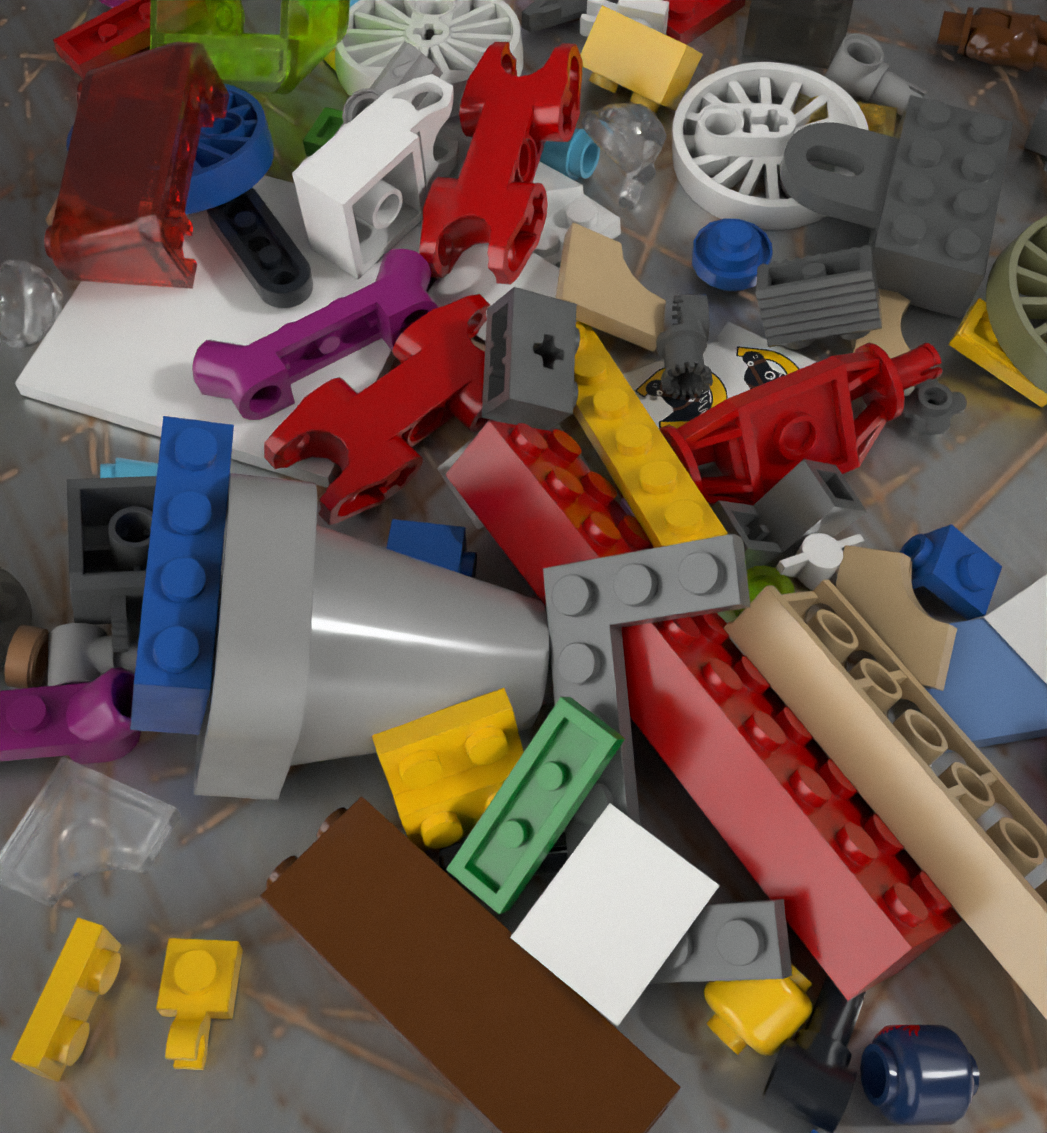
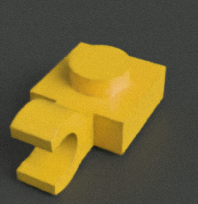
(194, 988)

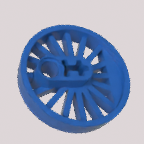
(230, 154)

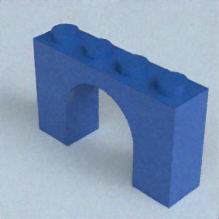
(182, 577)

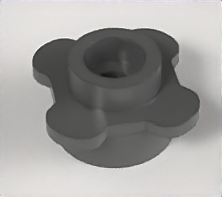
(931, 418)

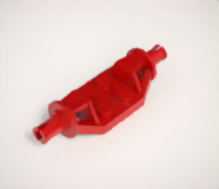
(798, 417)

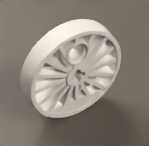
(445, 31)
(750, 139)

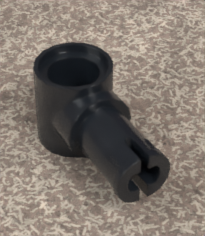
(813, 1070)

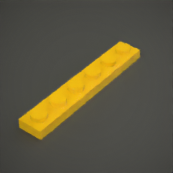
(636, 451)

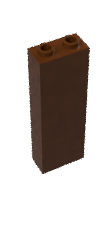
(458, 987)

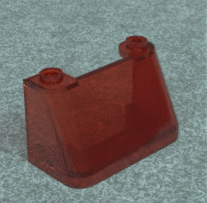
(133, 168)

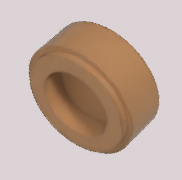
(27, 657)

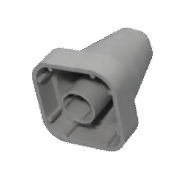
(344, 642)

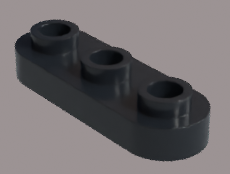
(279, 269)

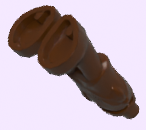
(997, 37)

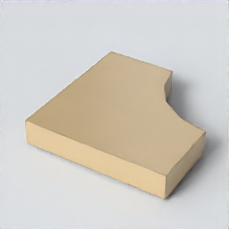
(605, 289)

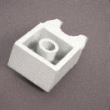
(375, 176)

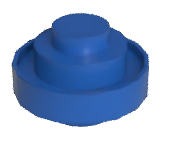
(729, 254)

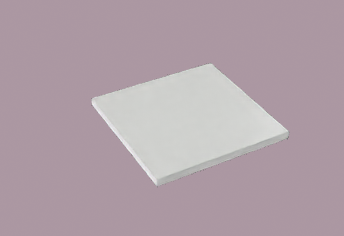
(132, 347)

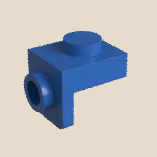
(953, 570)

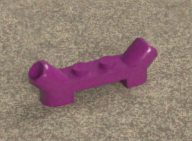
(262, 373)
(72, 719)

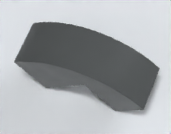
(804, 502)

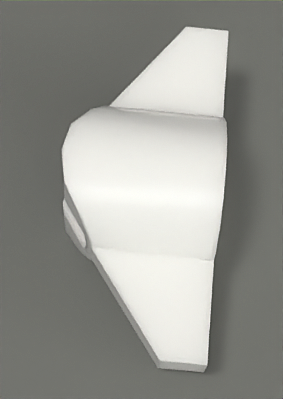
(817, 558)

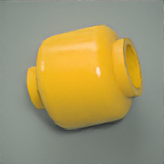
(758, 1011)

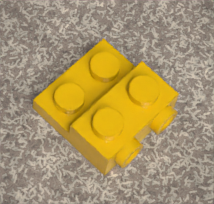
(449, 767)

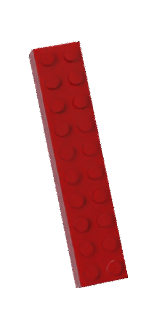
(719, 724)

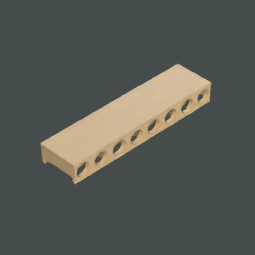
(894, 773)

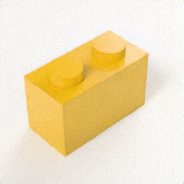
(638, 59)

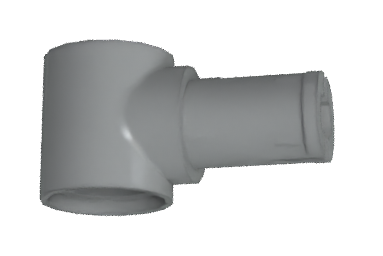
(863, 73)
(84, 653)

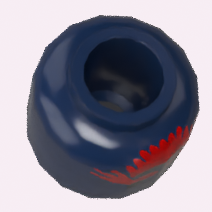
(919, 1075)

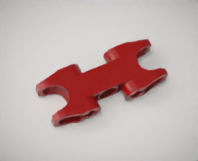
(496, 190)
(375, 429)

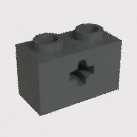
(530, 359)

